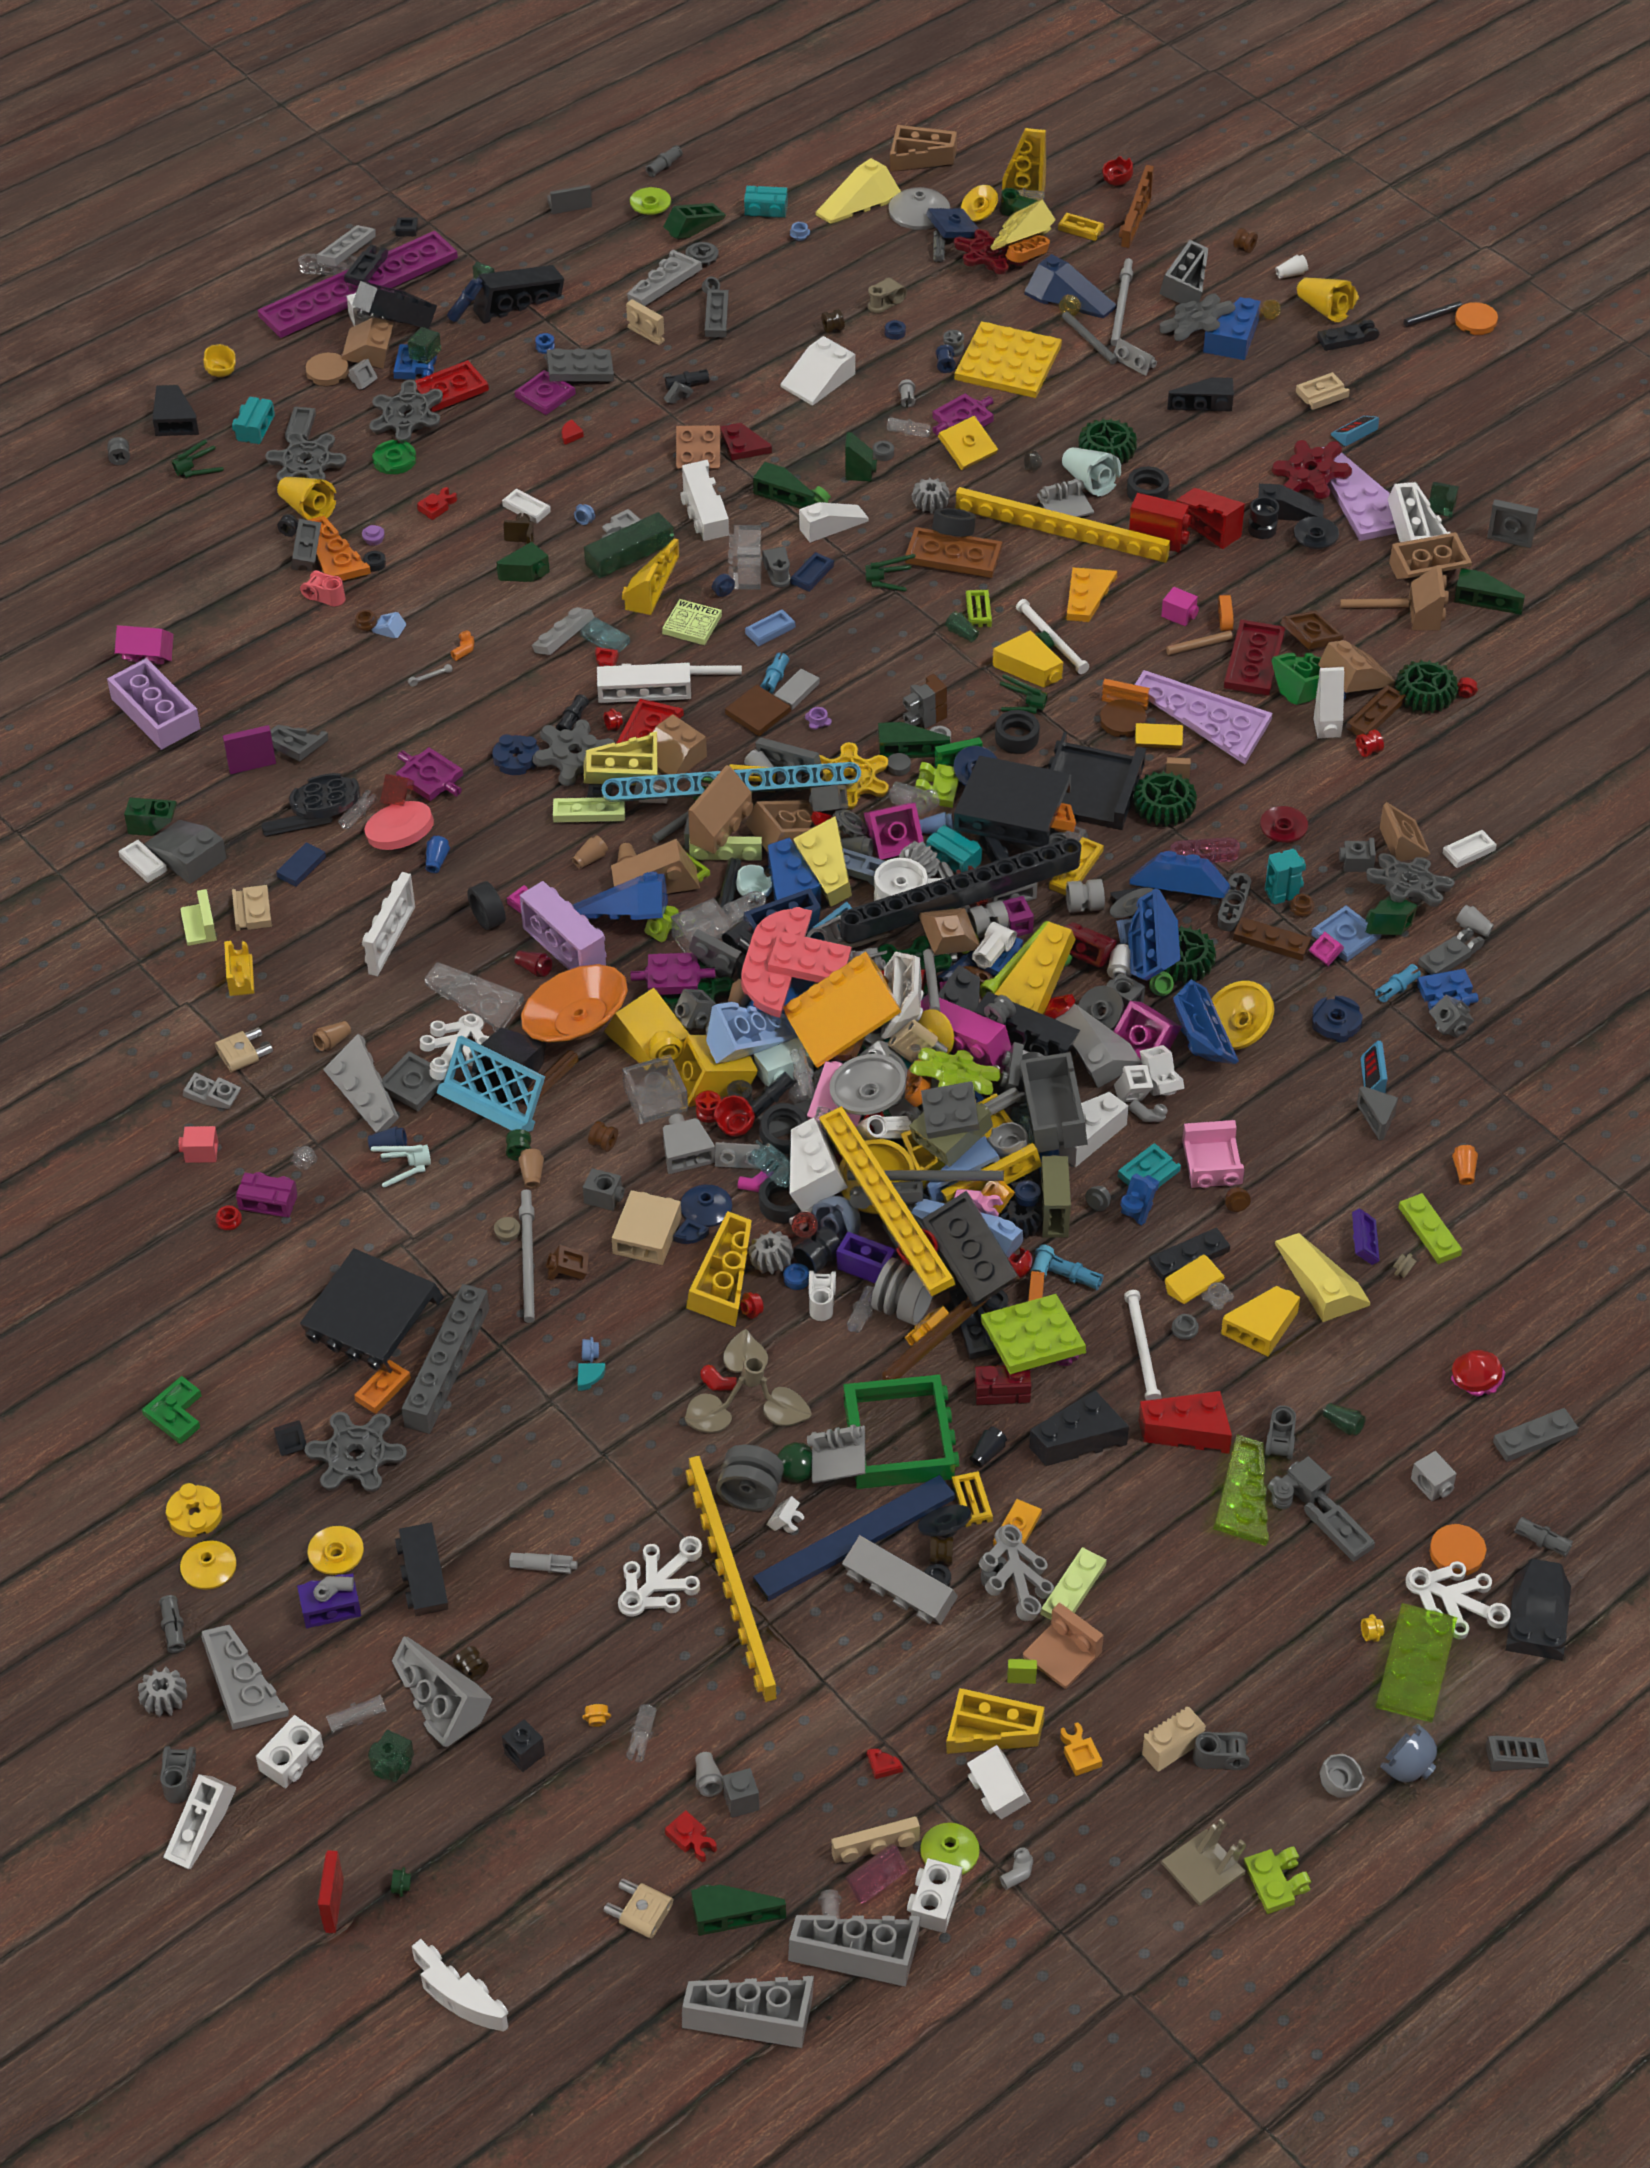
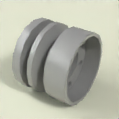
(900, 1291)

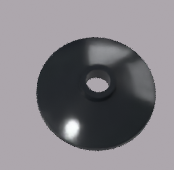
(1316, 532)
(945, 1521)

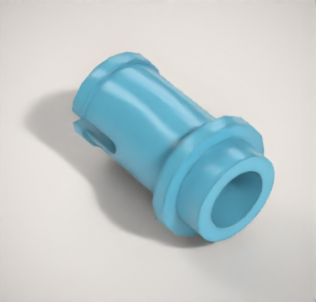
(1044, 1255)

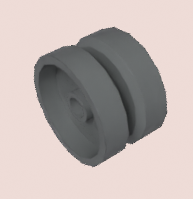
(750, 1477)

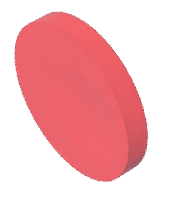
(399, 825)

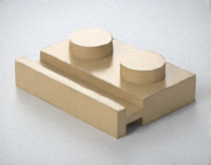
(645, 322)
(1322, 391)
(252, 908)

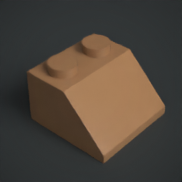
(369, 341)
(678, 746)

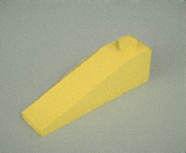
(1324, 1282)

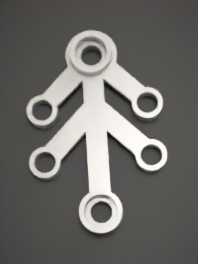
(467, 1026)
(659, 1580)
(1453, 1595)

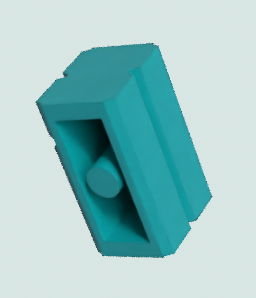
(766, 201)
(253, 420)
(955, 849)
(1284, 876)

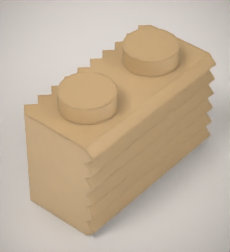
(1172, 1739)

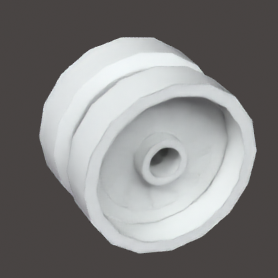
(898, 876)

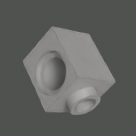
(1433, 1476)

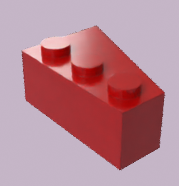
(1214, 516)
(1186, 1420)

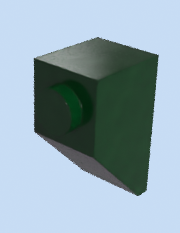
(858, 460)
(524, 565)

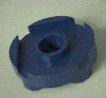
(516, 744)
(1337, 1029)

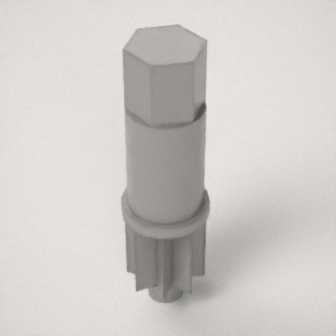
(543, 1562)

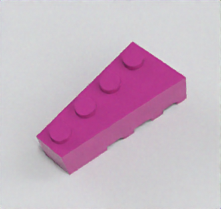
(975, 1033)

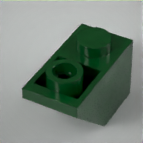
(148, 815)
(1390, 917)

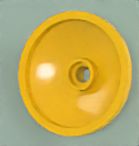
(1242, 1003)
(889, 1156)

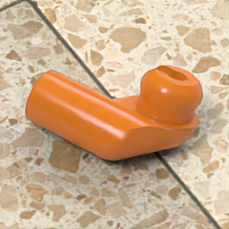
(466, 646)

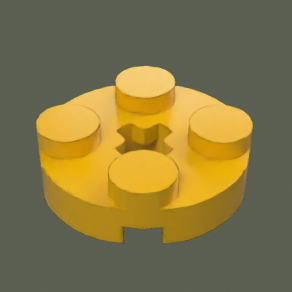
(194, 1497)

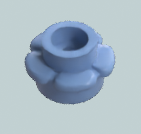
(799, 231)
(584, 514)
(589, 1349)

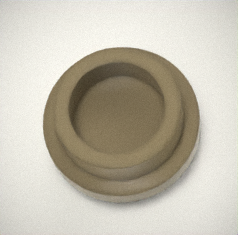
(507, 1229)
(1404, 1265)

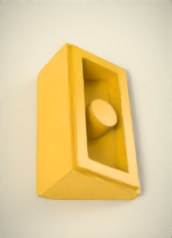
(1159, 736)
(1193, 1279)

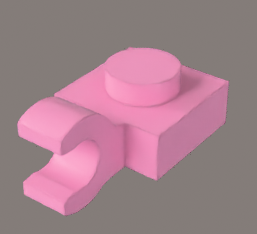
(983, 1203)

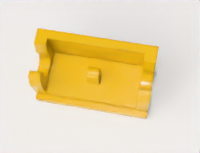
(239, 969)

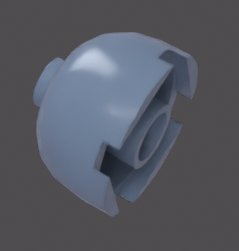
(837, 1215)
(1412, 1756)

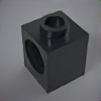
(523, 1745)

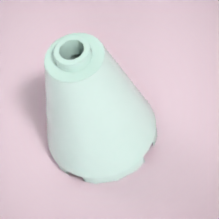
(1094, 468)

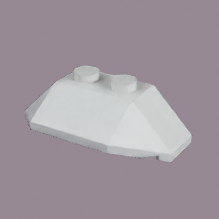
(905, 984)

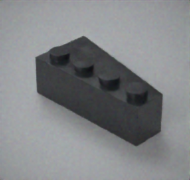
(516, 290)
(1035, 1030)

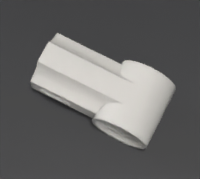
(995, 942)
(885, 1127)

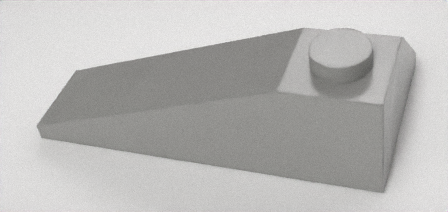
(1099, 1047)
(443, 1694)

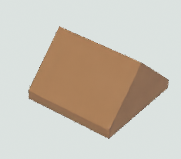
(1402, 834)

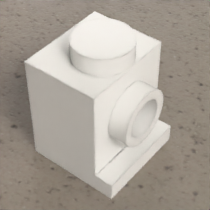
(1133, 1083)

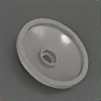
(911, 205)
(868, 1084)

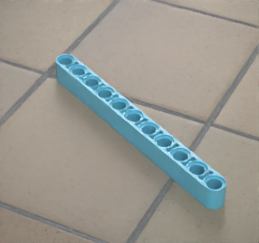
(765, 774)

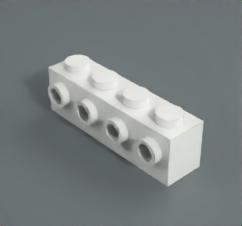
(643, 682)

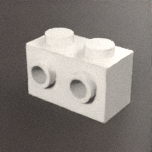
(998, 1782)

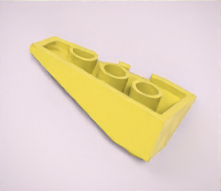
(864, 188)
(1024, 224)

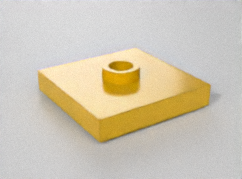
(968, 442)

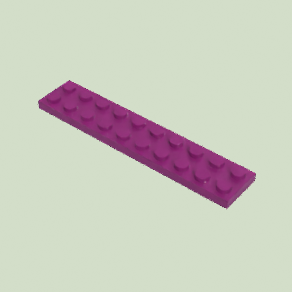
(331, 294)

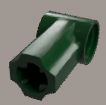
(1013, 202)

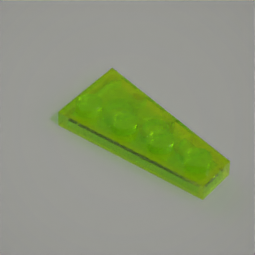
(1243, 1493)

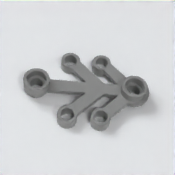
(1010, 1540)

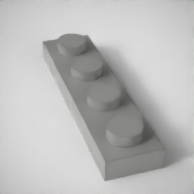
(345, 246)

